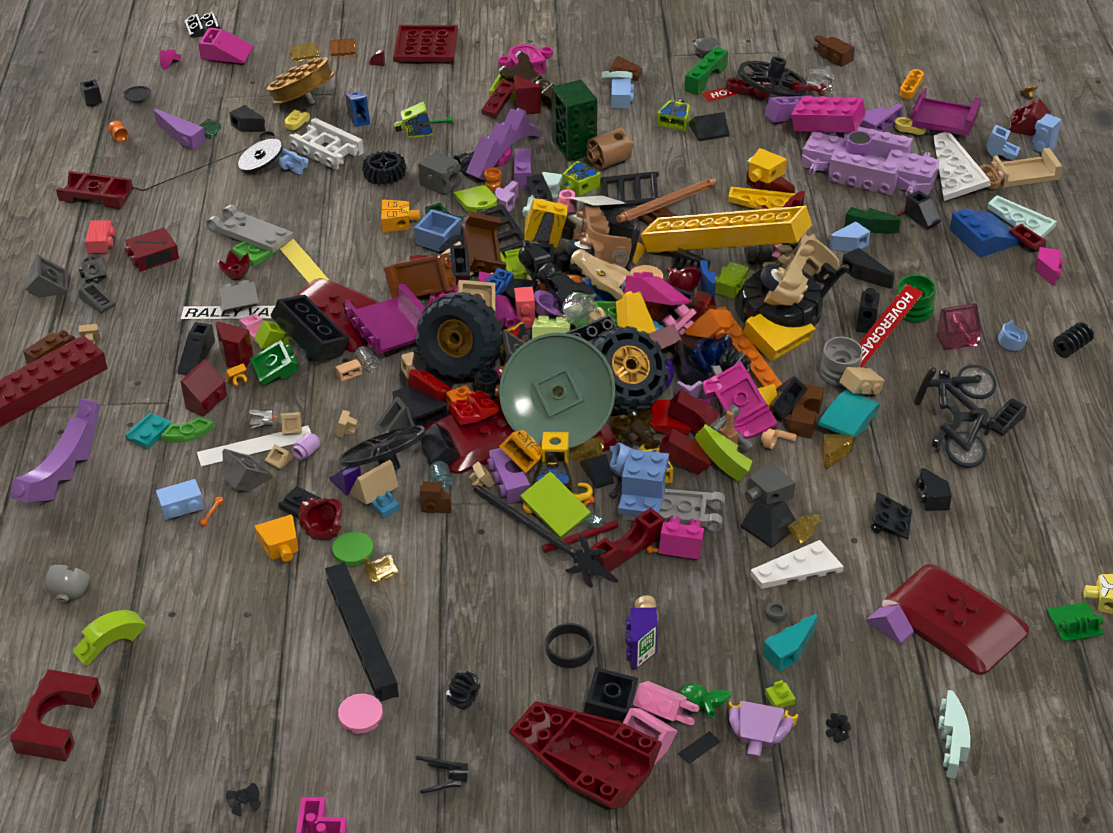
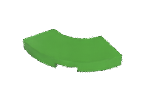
(187, 431)

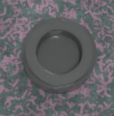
(776, 612)

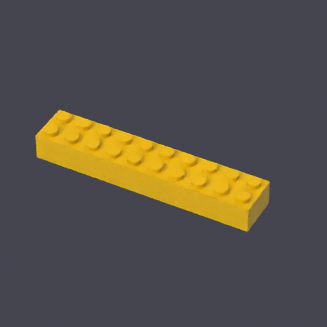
(727, 229)

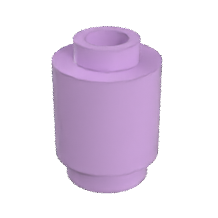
(305, 446)

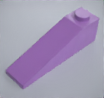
(781, 108)
(182, 131)
(522, 167)

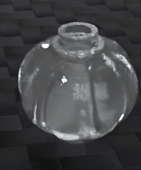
(578, 308)

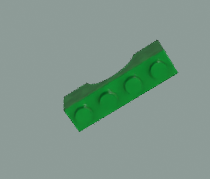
(698, 76)

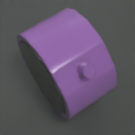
(859, 143)

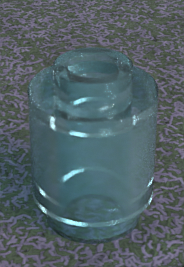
(440, 473)

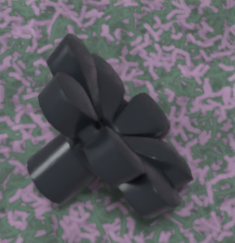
(838, 727)

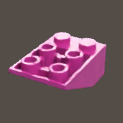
(223, 47)

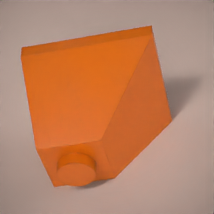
(711, 324)

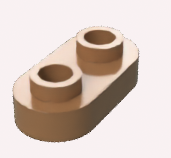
(992, 174)

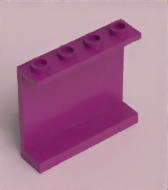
(389, 322)

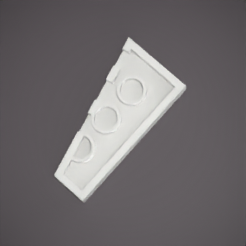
(797, 565)

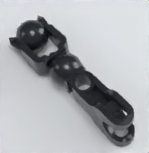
(539, 266)

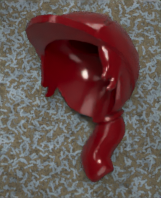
(684, 279)

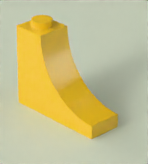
(775, 339)

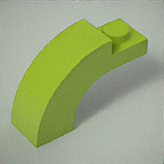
(105, 630)

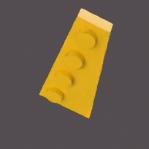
(756, 198)

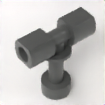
(744, 443)

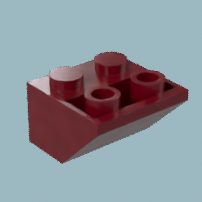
(1025, 118)

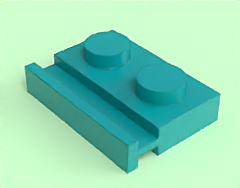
(148, 430)

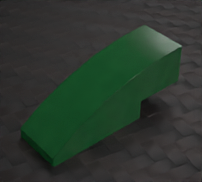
(874, 220)

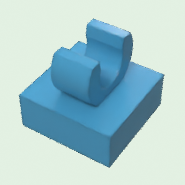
(385, 505)

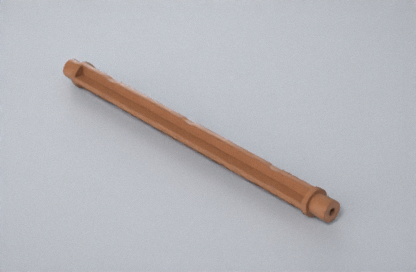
(666, 200)

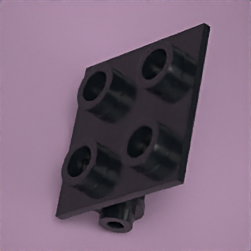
(891, 516)

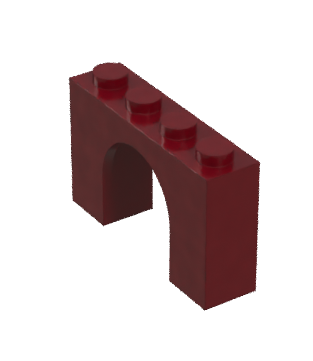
(680, 447)
(54, 690)

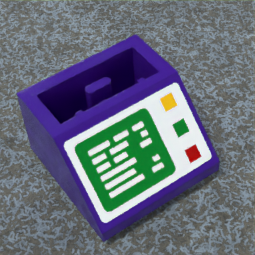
(642, 635)

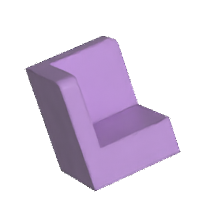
(695, 390)

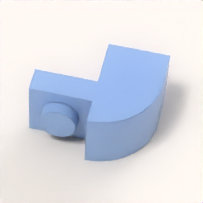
(998, 145)

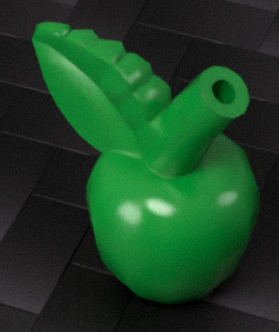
(705, 700)

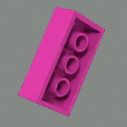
(828, 114)

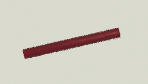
(587, 534)

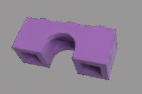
(505, 474)

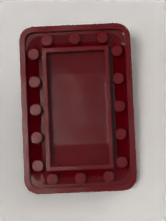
(331, 299)
(476, 438)
(958, 618)

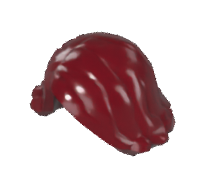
(321, 518)

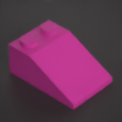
(654, 289)

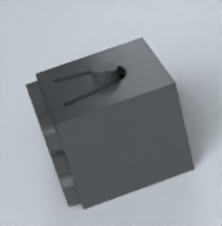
(439, 173)

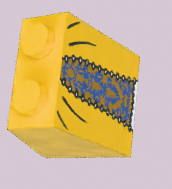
(545, 221)

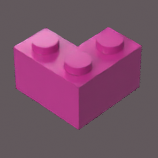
(315, 819)

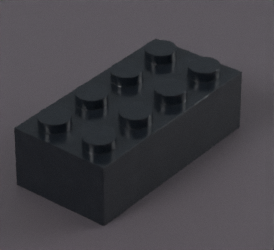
(310, 327)

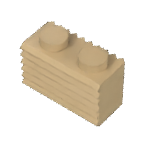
(862, 381)

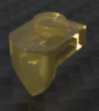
(380, 568)

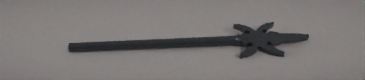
(584, 559)

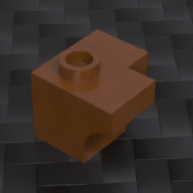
(434, 498)

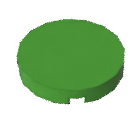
(352, 548)

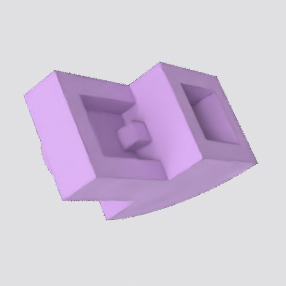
(507, 195)

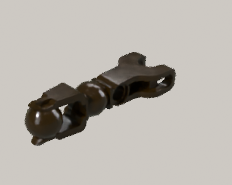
(525, 70)

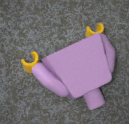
(759, 725)

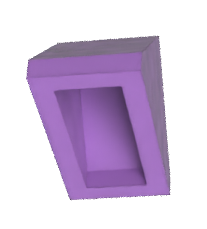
(892, 623)

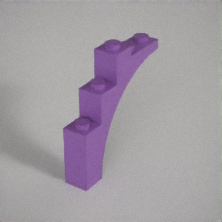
(502, 137)

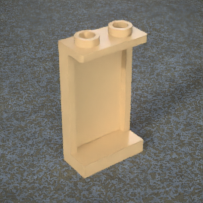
(1028, 170)

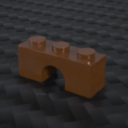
(804, 413)

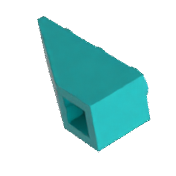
(789, 644)

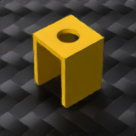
(563, 446)

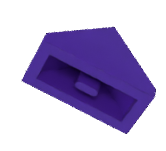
(346, 478)

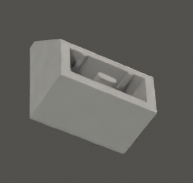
(237, 296)

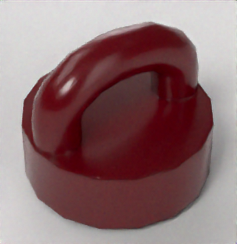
(760, 94)

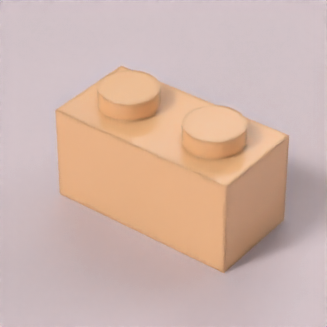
(349, 370)

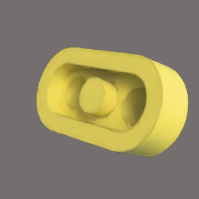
(905, 125)

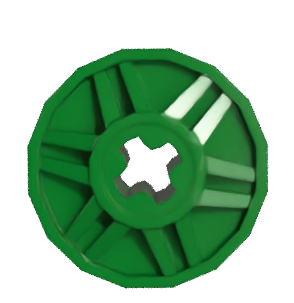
(924, 306)

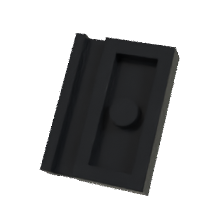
(293, 500)

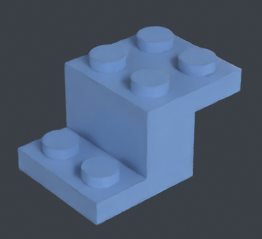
(643, 482)

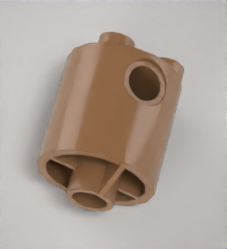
(609, 148)

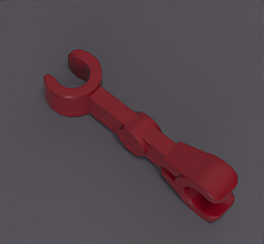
(801, 87)

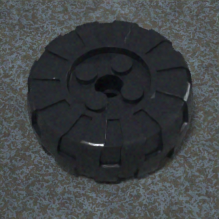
(798, 315)

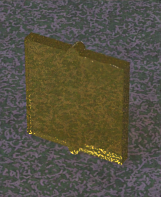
(304, 51)

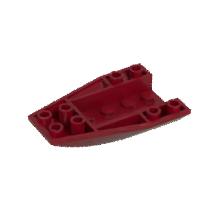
(588, 751)

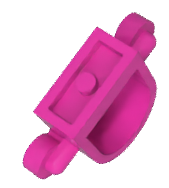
(536, 56)

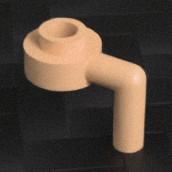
(770, 437)

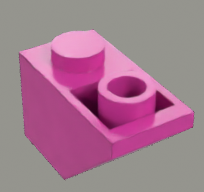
(1049, 264)

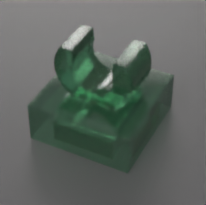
(210, 128)

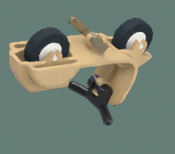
(787, 282)

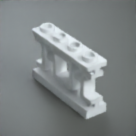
(320, 132)

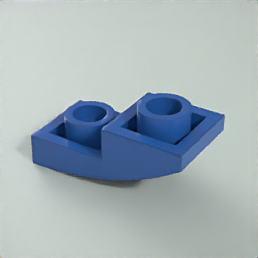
(501, 279)

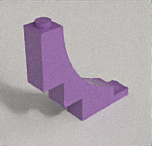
(879, 118)
(59, 465)

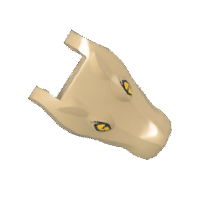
(602, 274)

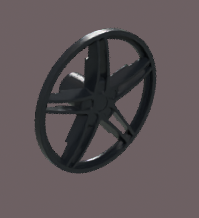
(775, 74)
(382, 451)

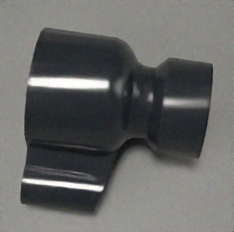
(464, 160)

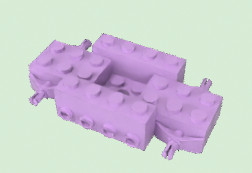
(881, 171)

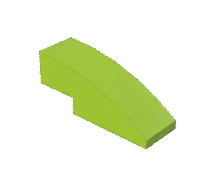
(723, 452)

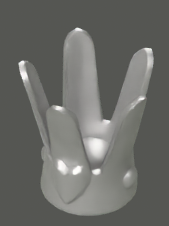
(265, 419)

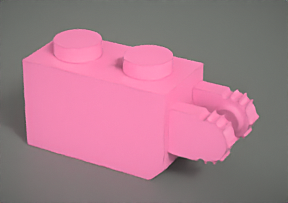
(664, 702)

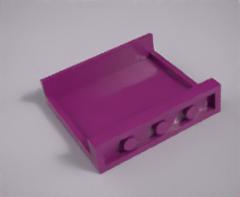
(944, 115)

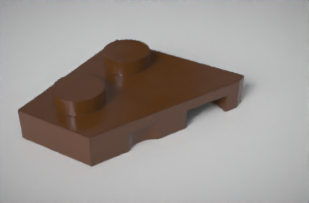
(622, 64)

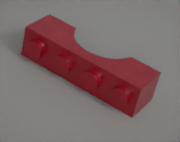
(643, 533)

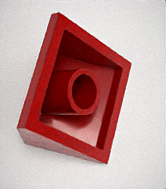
(428, 384)

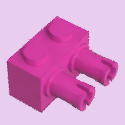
(681, 539)

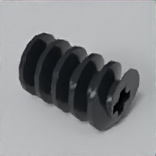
(1073, 339)

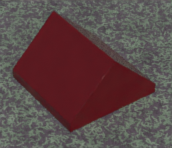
(527, 95)

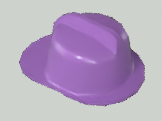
(546, 304)

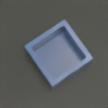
(436, 229)

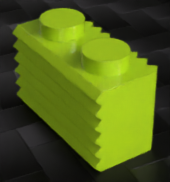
(731, 280)

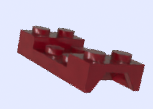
(96, 187)

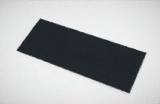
(699, 747)

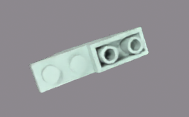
(955, 732)

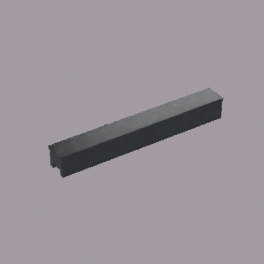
(361, 633)

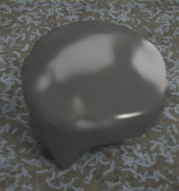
(705, 45)

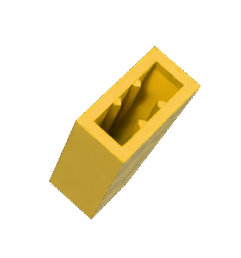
(634, 313)

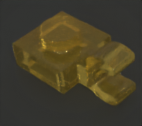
(803, 527)

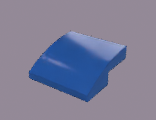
(707, 280)

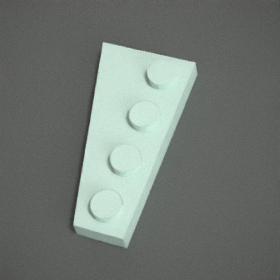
(1017, 214)

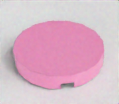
(360, 713)

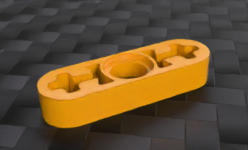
(911, 84)

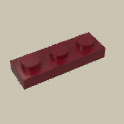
(498, 99)

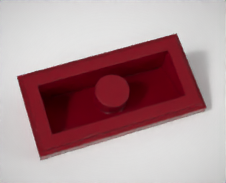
(1028, 237)

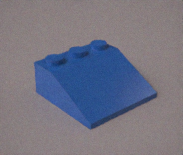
(982, 232)

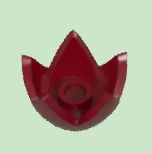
(235, 267)

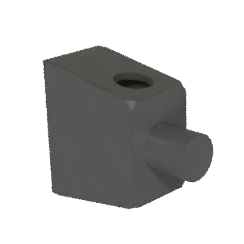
(770, 485)

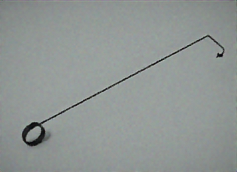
(261, 135)

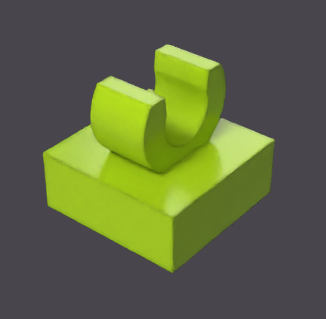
(780, 695)

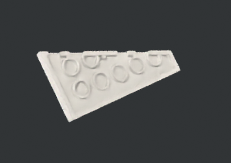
(956, 168)

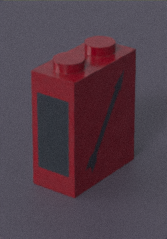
(151, 249)

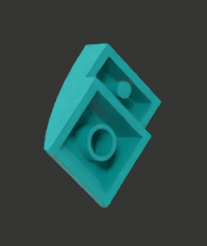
(849, 414)

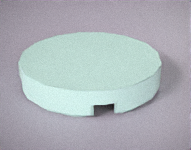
(617, 74)

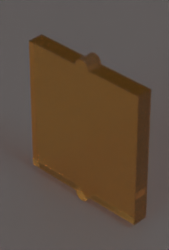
(342, 47)

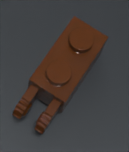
(834, 50)
(46, 345)

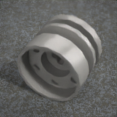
(837, 356)

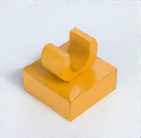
(235, 373)

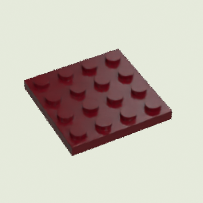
(426, 43)

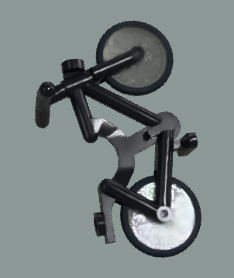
(977, 383)

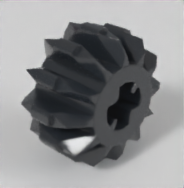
(732, 357)
(463, 689)

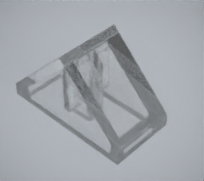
(820, 75)

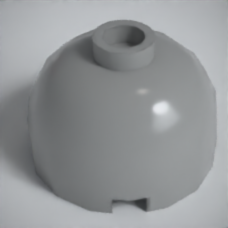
(65, 583)

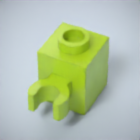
(269, 334)

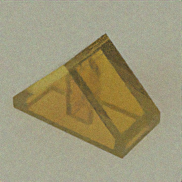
(835, 448)

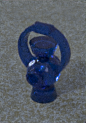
(712, 351)

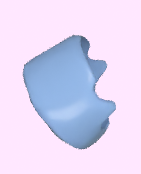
(1012, 337)
(619, 458)

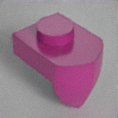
(167, 57)

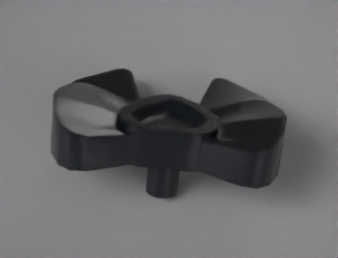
(245, 795)

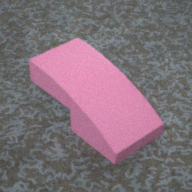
(251, 323)

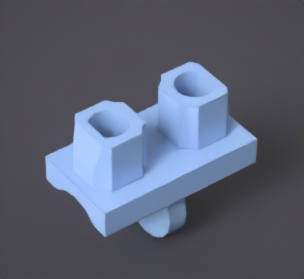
(292, 161)

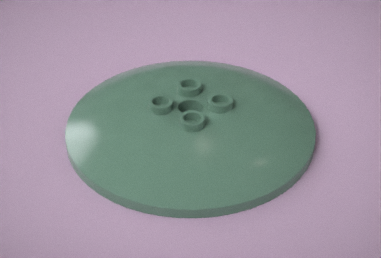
(551, 362)

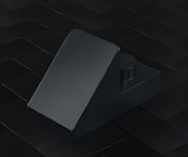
(787, 396)

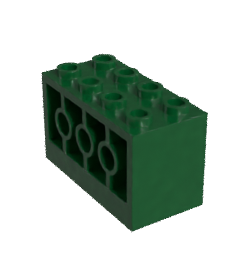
(573, 118)

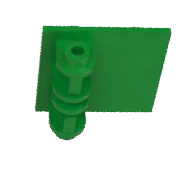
(1076, 621)

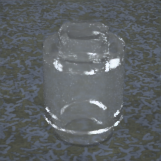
(367, 359)

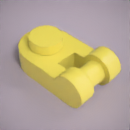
(296, 120)

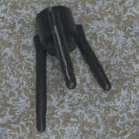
(457, 772)

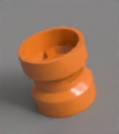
(118, 131)
(492, 178)

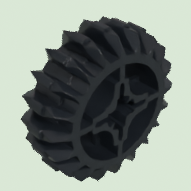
(384, 167)

